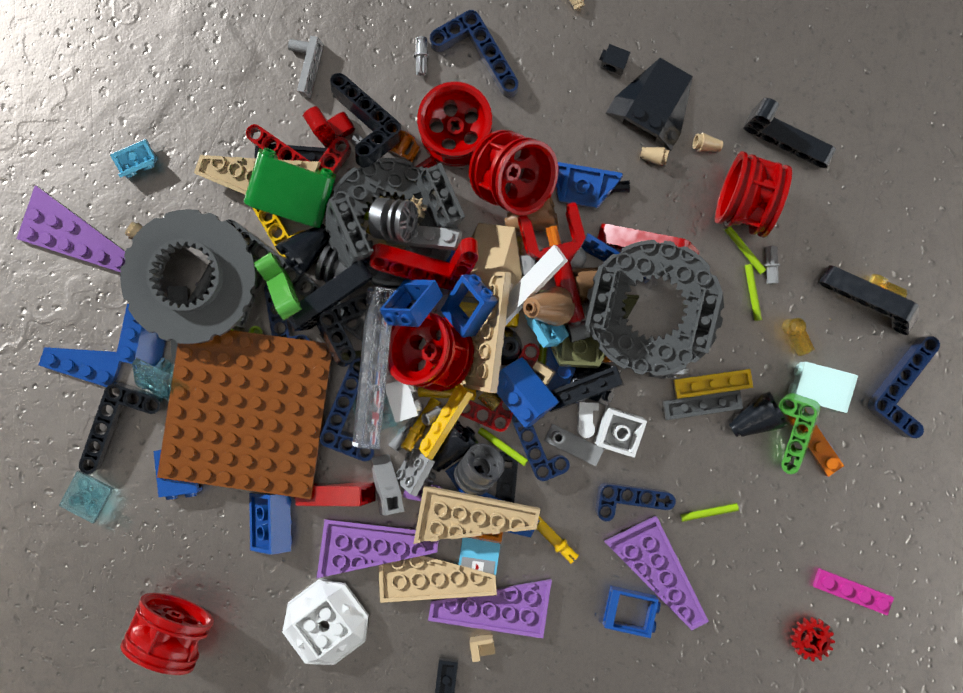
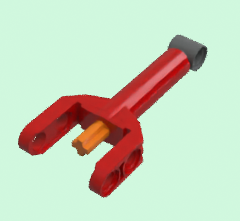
(564, 277)

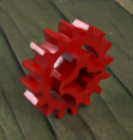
(820, 643)

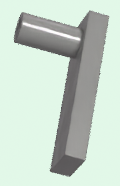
(313, 54)
(573, 444)

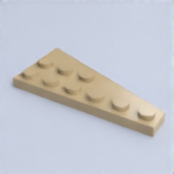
(236, 171)
(464, 515)

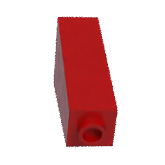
(340, 494)

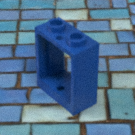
(427, 298)
(456, 316)
(611, 608)

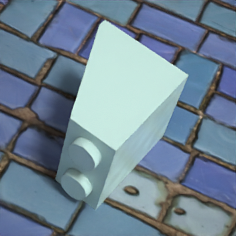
(825, 385)

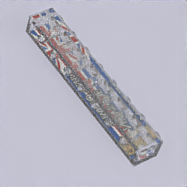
(372, 371)

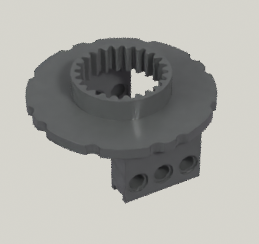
(395, 180)
(233, 287)
(674, 351)

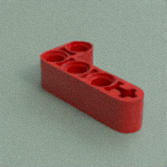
(325, 129)

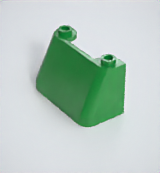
(289, 189)

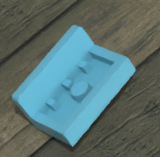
(134, 158)
(547, 334)

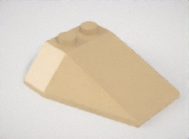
(496, 253)

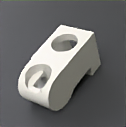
(585, 418)

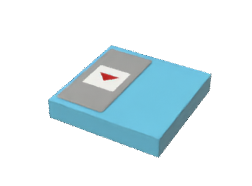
(479, 555)

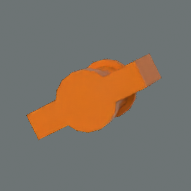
(401, 148)

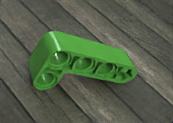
(279, 286)
(797, 434)

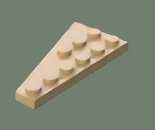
(489, 339)
(432, 579)

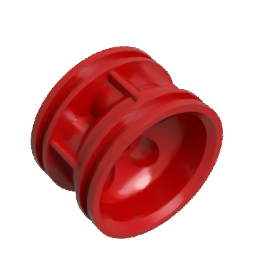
(431, 109)
(495, 166)
(753, 194)
(446, 360)
(166, 633)

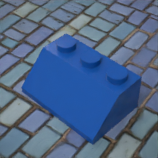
(138, 343)
(524, 392)
(270, 523)

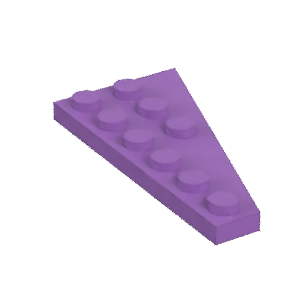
(61, 230)
(360, 546)
(655, 562)
(513, 610)

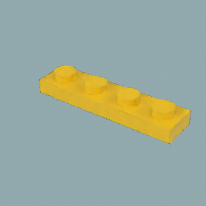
(713, 383)
(445, 421)

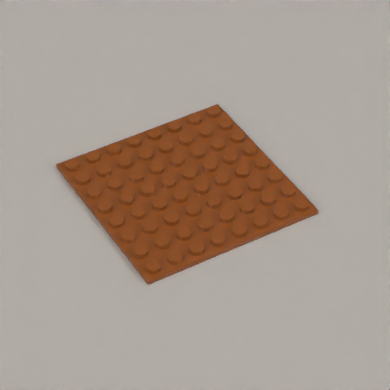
(246, 413)

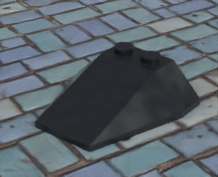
(655, 102)

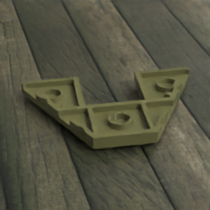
(586, 352)

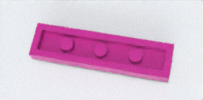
(853, 591)

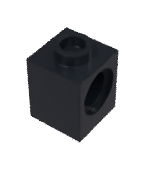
(614, 59)

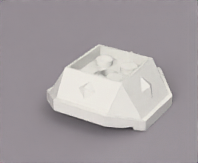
(327, 602)

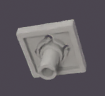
(415, 472)

